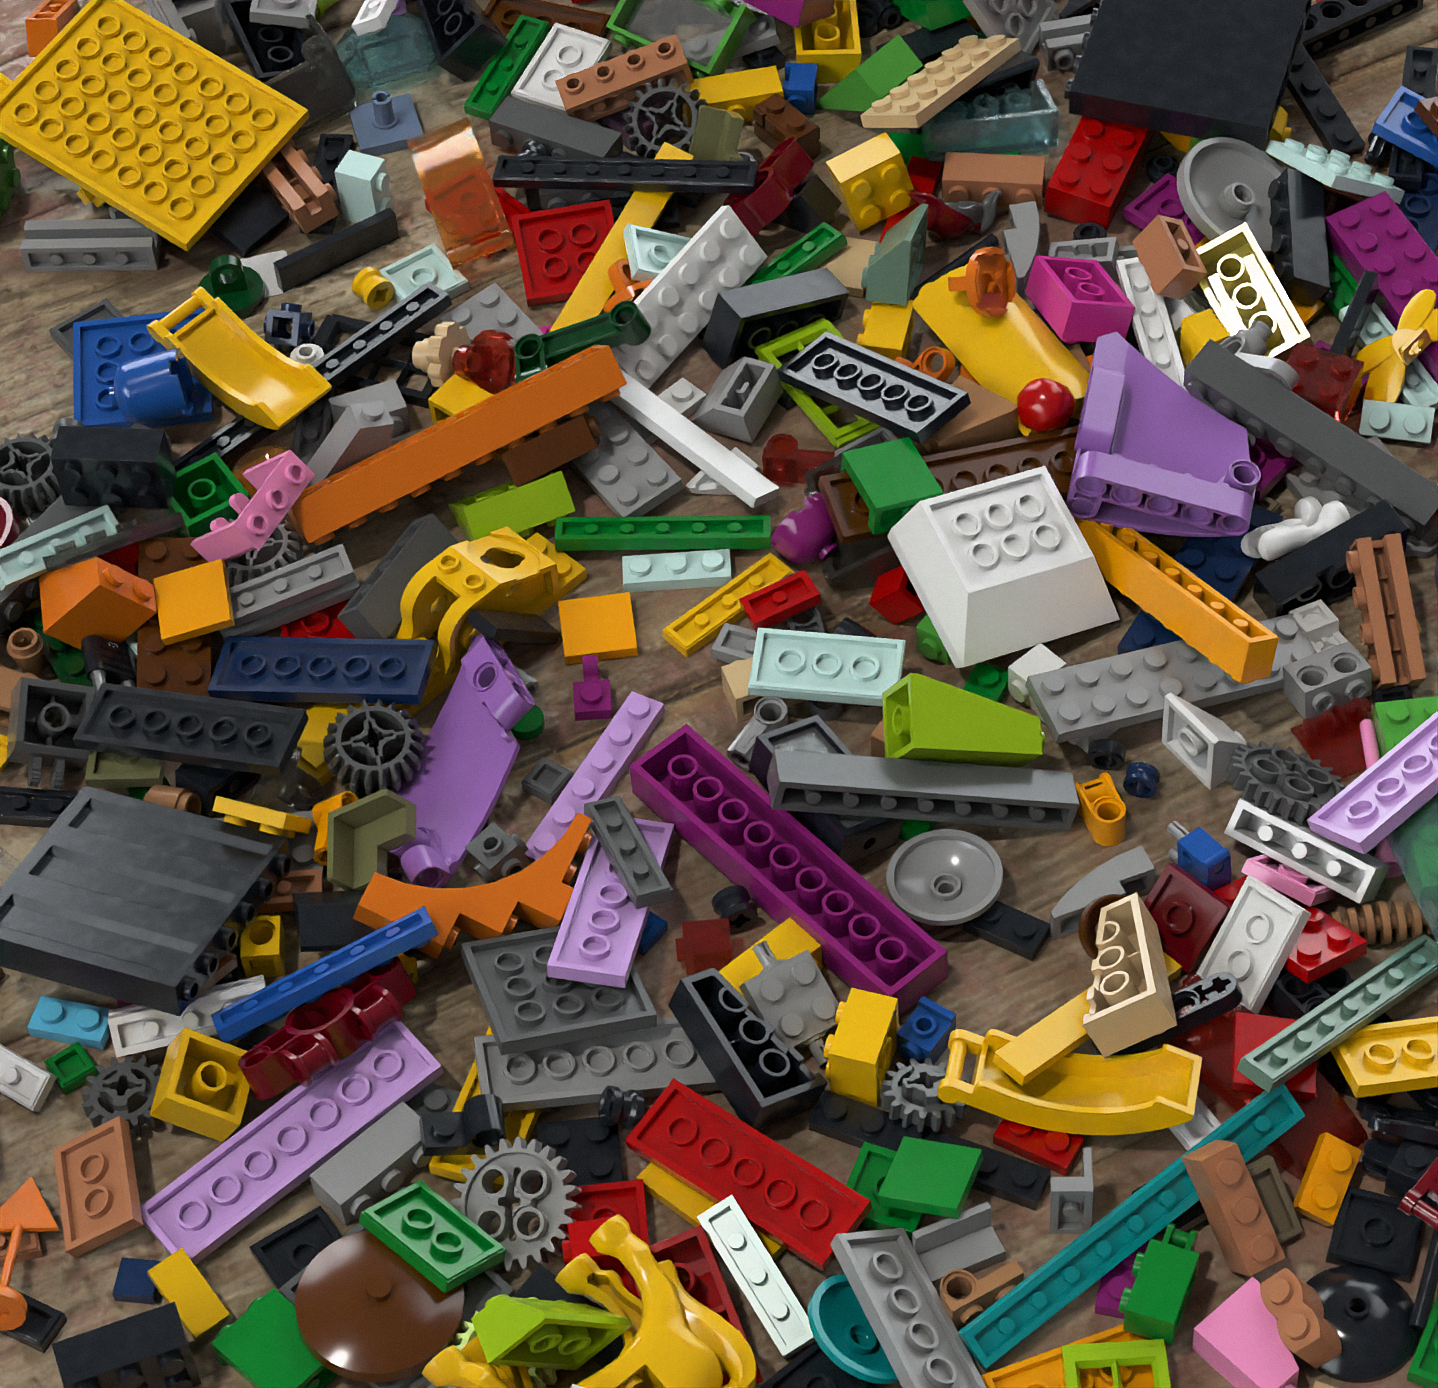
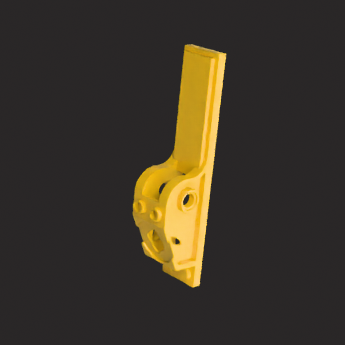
(458, 585)

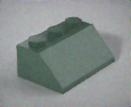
(897, 260)

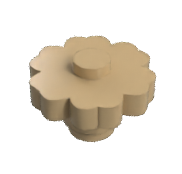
(436, 353)

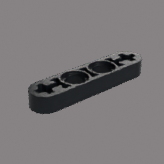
(1202, 1012)

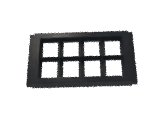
(336, 323)

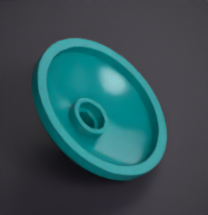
(846, 1333)

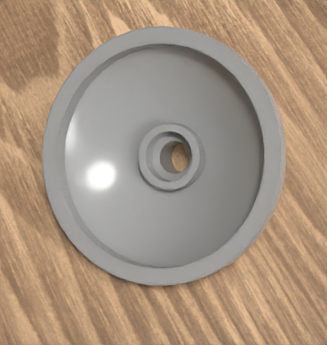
(940, 864)

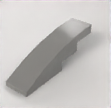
(1103, 250)

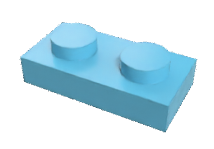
(70, 1022)

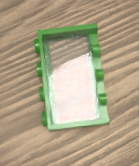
(705, 28)

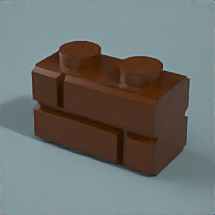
(780, 120)

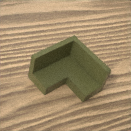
(716, 135)
(363, 835)

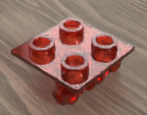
(1336, 737)

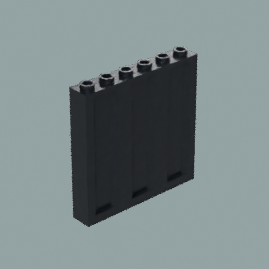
(136, 898)

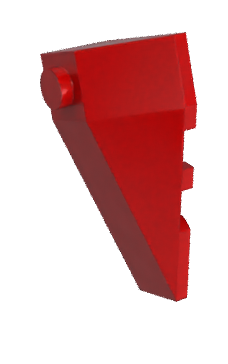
(700, 1276)

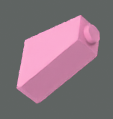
(1244, 1342)

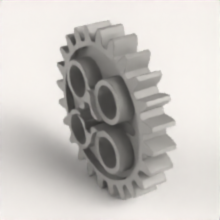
(551, 1204)

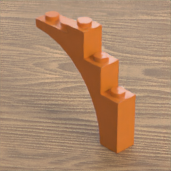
(486, 910)

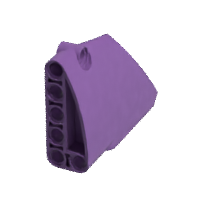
(1157, 453)

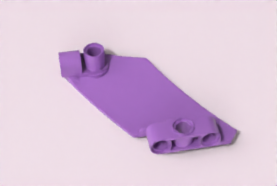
(463, 763)

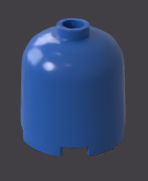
(153, 388)

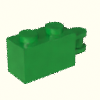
(1161, 1285)

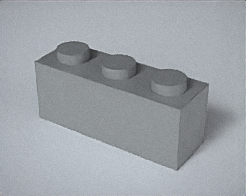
(371, 1164)

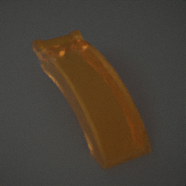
(459, 191)

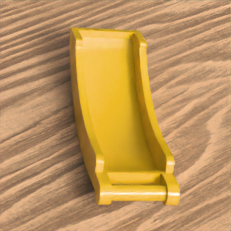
(239, 363)
(1080, 1090)

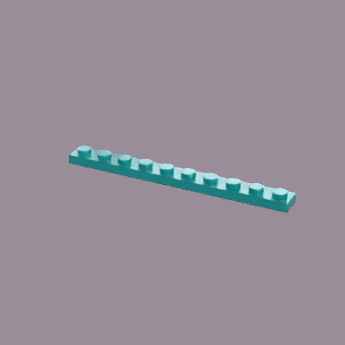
(1119, 1233)

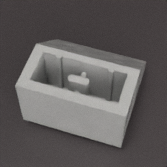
(740, 399)

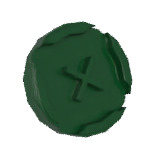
(234, 284)

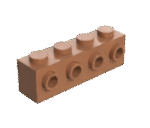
(613, 82)

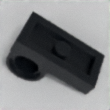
(465, 1131)

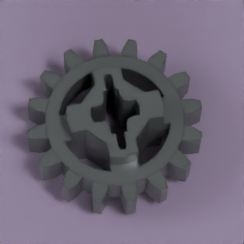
(122, 1091)
(913, 1096)

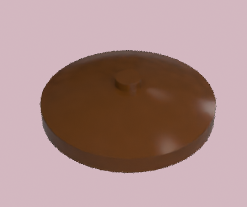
(373, 1312)

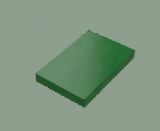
(432, 1236)

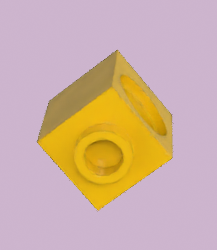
(265, 958)

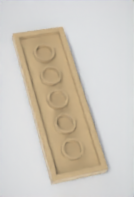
(940, 82)

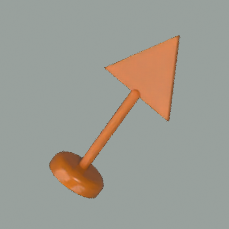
(20, 1213)

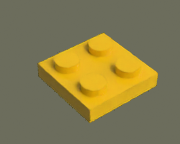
(261, 818)

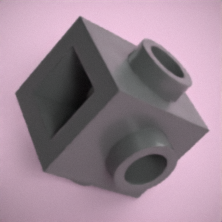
(502, 860)

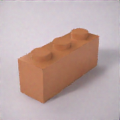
(977, 174)
(1233, 1207)

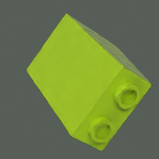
(956, 726)

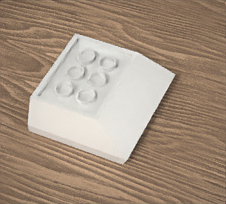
(1001, 567)

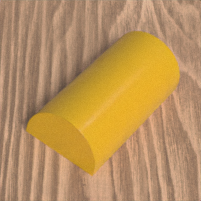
(831, 43)

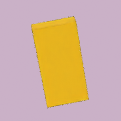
(195, 1300)

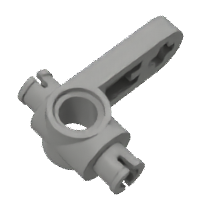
(1251, 347)

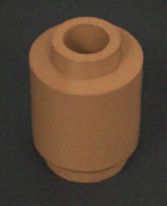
(175, 798)

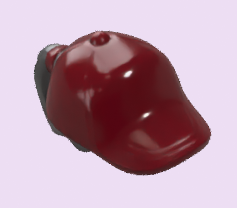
(952, 219)

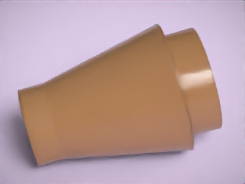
(27, 650)

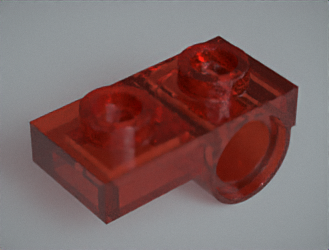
(787, 463)

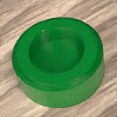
(530, 725)

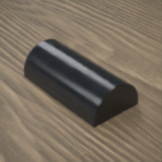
(265, 48)

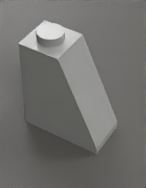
(355, 436)

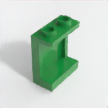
(889, 480)
(268, 1347)

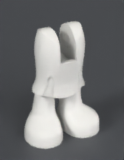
(1287, 536)

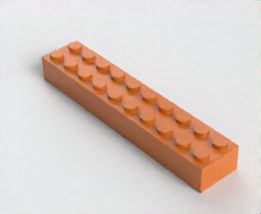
(455, 442)

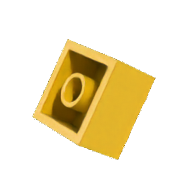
(871, 181)
(862, 1045)
(201, 1086)

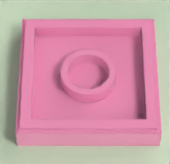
(1287, 880)

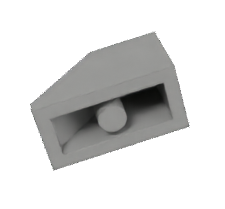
(386, 391)

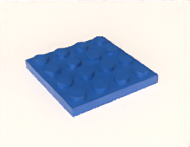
(100, 350)

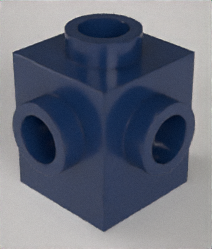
(278, 329)

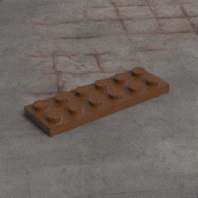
(181, 665)

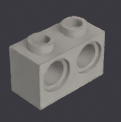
(1327, 680)

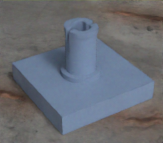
(385, 123)

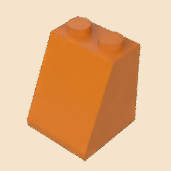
(94, 601)

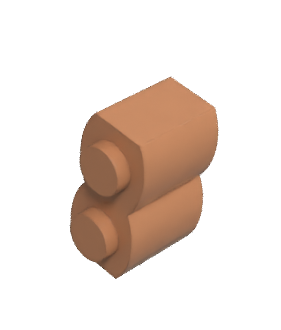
(1300, 1318)

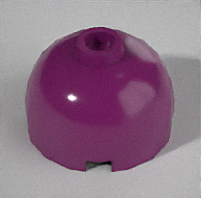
(806, 534)

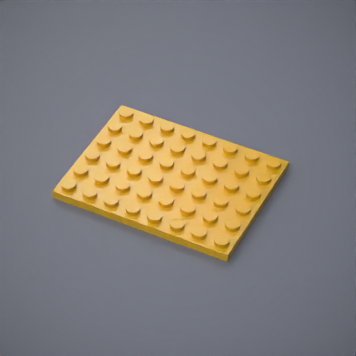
(146, 119)

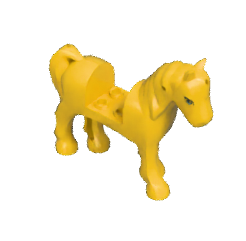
(670, 1338)

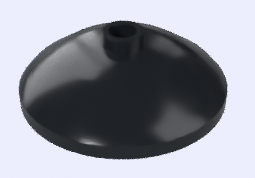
(1371, 1341)

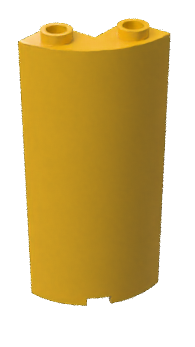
(1000, 350)

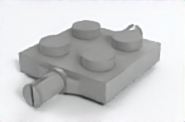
(792, 999)

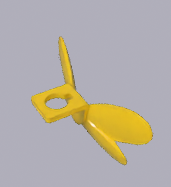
(1390, 356)

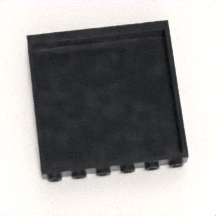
(1188, 65)

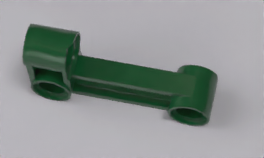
(620, 326)

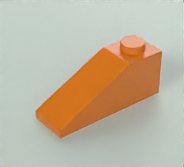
(47, 22)

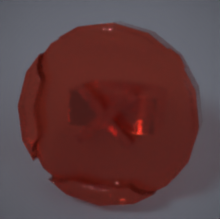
(487, 361)

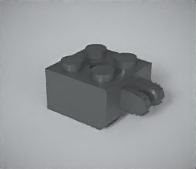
(36, 742)

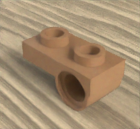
(980, 1292)

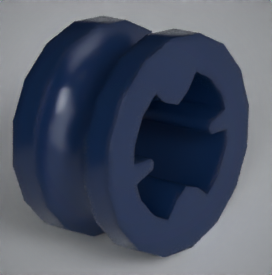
(1141, 780)

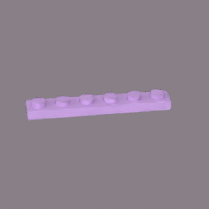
(599, 769)

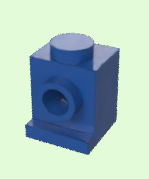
(801, 86)
(926, 1032)

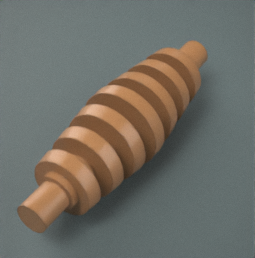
(1385, 922)

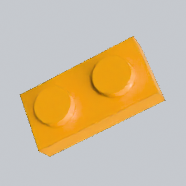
(1326, 1179)

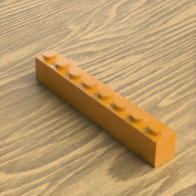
(1182, 601)

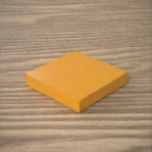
(193, 602)
(598, 627)

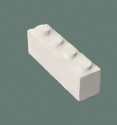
(1306, 852)

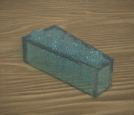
(994, 124)

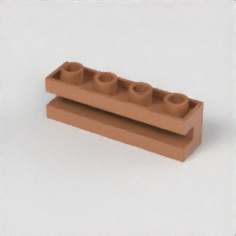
(300, 188)
(1386, 611)

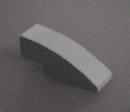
(1022, 241)
(1120, 875)

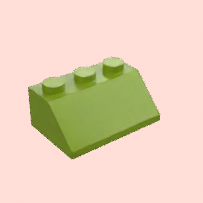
(514, 506)
(544, 1332)

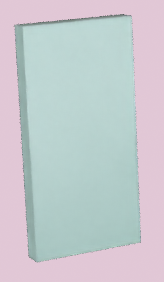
(825, 666)

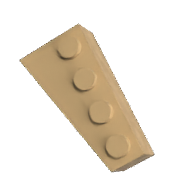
(1130, 979)

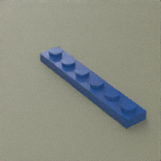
(323, 975)

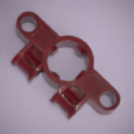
(775, 186)
(327, 1030)

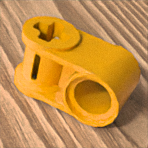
(1102, 810)

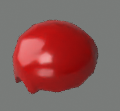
(1045, 405)

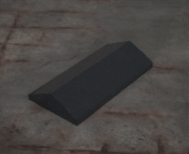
(327, 920)

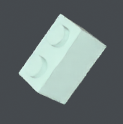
(362, 186)

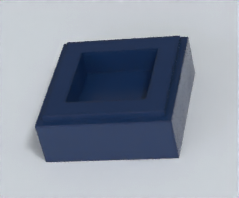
(133, 1282)

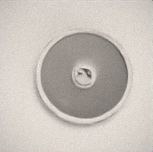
(1226, 185)

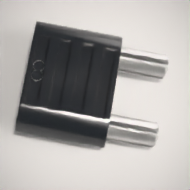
(108, 662)

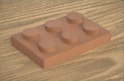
(97, 1187)

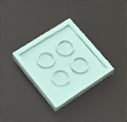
(1334, 169)

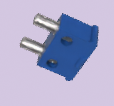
(1201, 856)

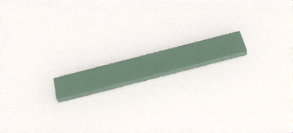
(1341, 1015)

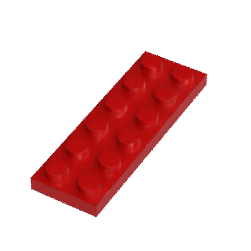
(770, 1183)

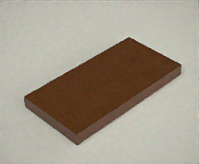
(506, 12)

